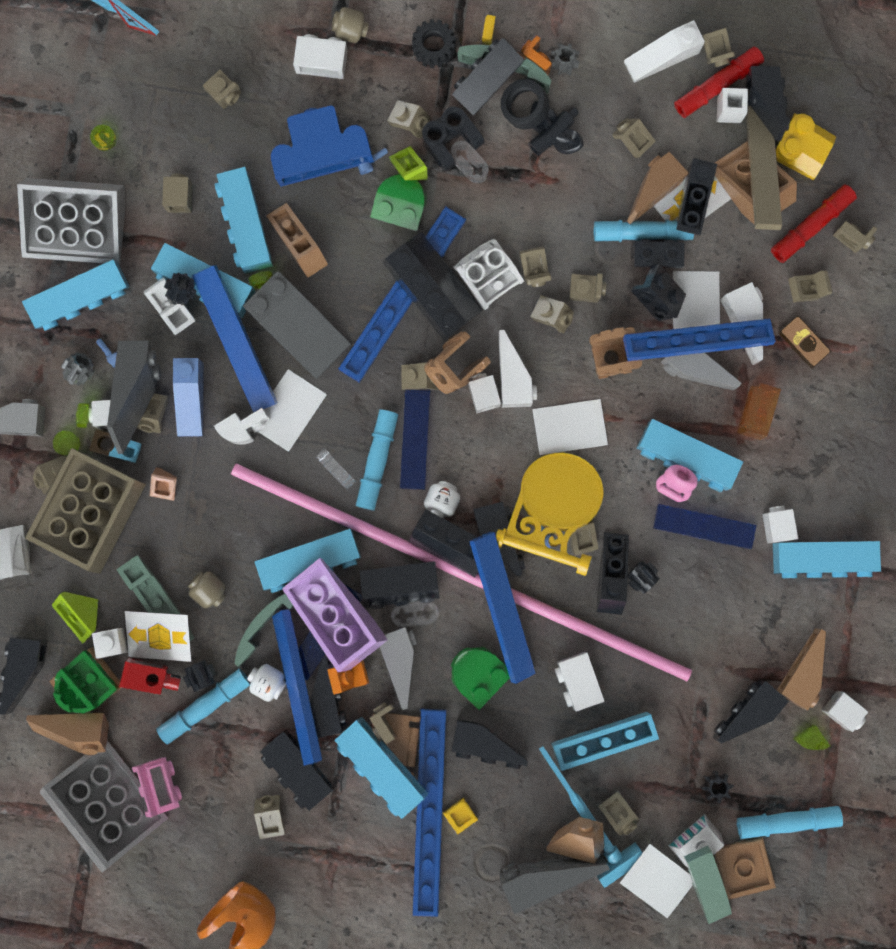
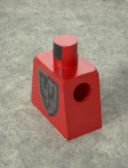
(136, 677)

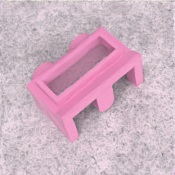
(158, 786)

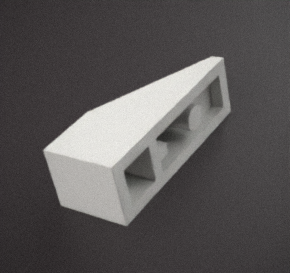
(666, 51)
(745, 305)
(514, 377)

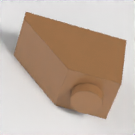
(579, 840)

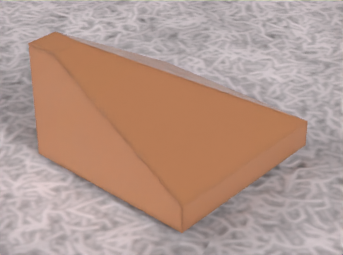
(163, 484)

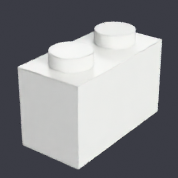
(320, 56)
(579, 681)

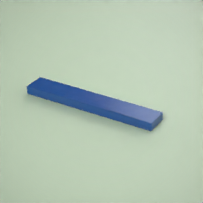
(234, 338)
(698, 339)
(502, 607)
(297, 687)

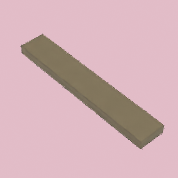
(763, 174)

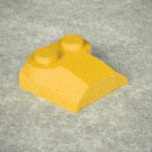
(804, 146)

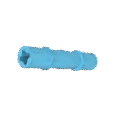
(638, 230)
(377, 459)
(203, 706)
(789, 822)

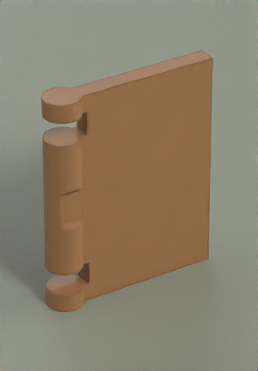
(406, 742)

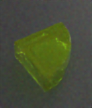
(812, 739)

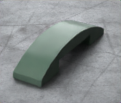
(470, 53)
(148, 588)
(247, 646)

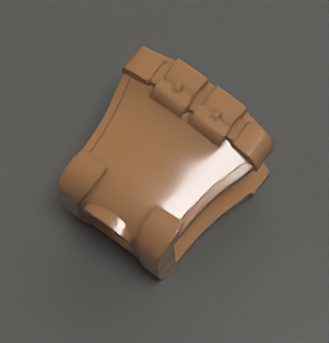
(612, 341)
(436, 367)

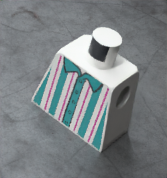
(697, 836)

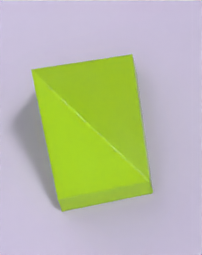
(409, 165)
(78, 613)

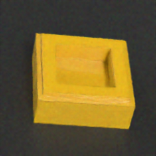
(488, 30)
(460, 816)

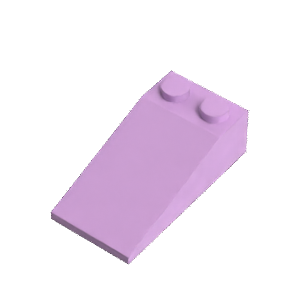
(334, 616)

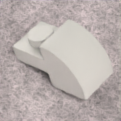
(175, 316)
(238, 430)

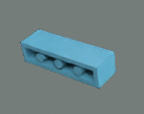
(244, 220)
(175, 261)
(76, 294)
(680, 449)
(826, 557)
(285, 566)
(604, 740)
(381, 768)

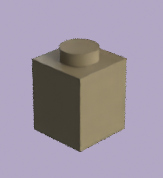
(177, 194)

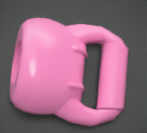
(678, 481)

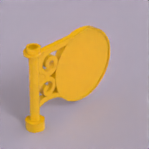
(561, 496)

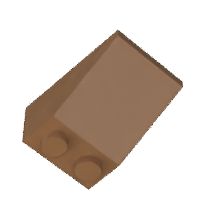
(735, 177)

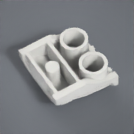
(488, 272)
(14, 552)

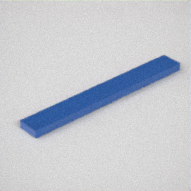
(396, 304)
(429, 813)

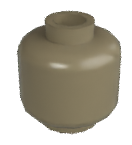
(349, 25)
(207, 589)

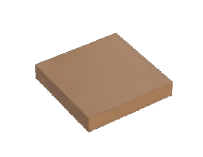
(744, 867)

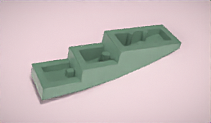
(708, 884)

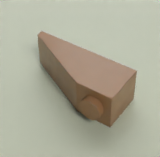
(660, 180)
(297, 240)
(805, 675)
(76, 731)

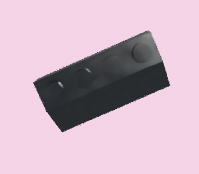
(432, 286)

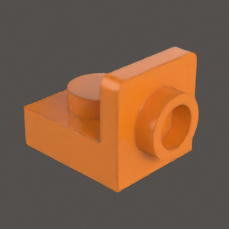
(539, 58)
(348, 679)

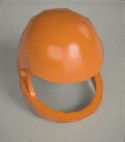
(251, 912)

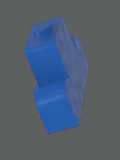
(319, 147)

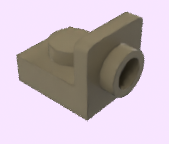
(222, 89)
(634, 136)
(853, 238)
(587, 288)
(153, 414)
(584, 539)
(619, 814)
(269, 816)

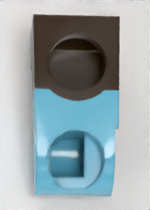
(103, 445)

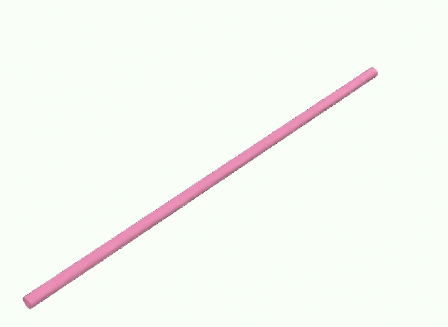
(422, 555)

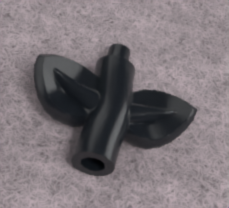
(556, 132)

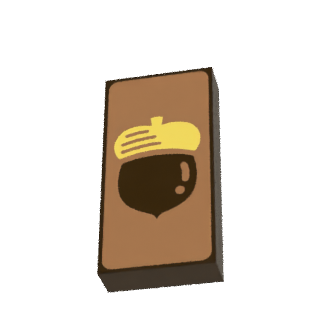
(804, 342)

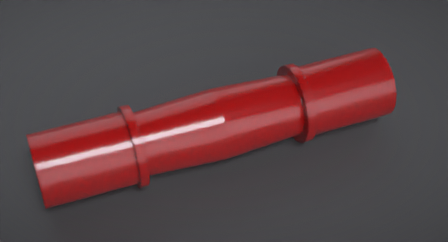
(722, 79)
(813, 223)

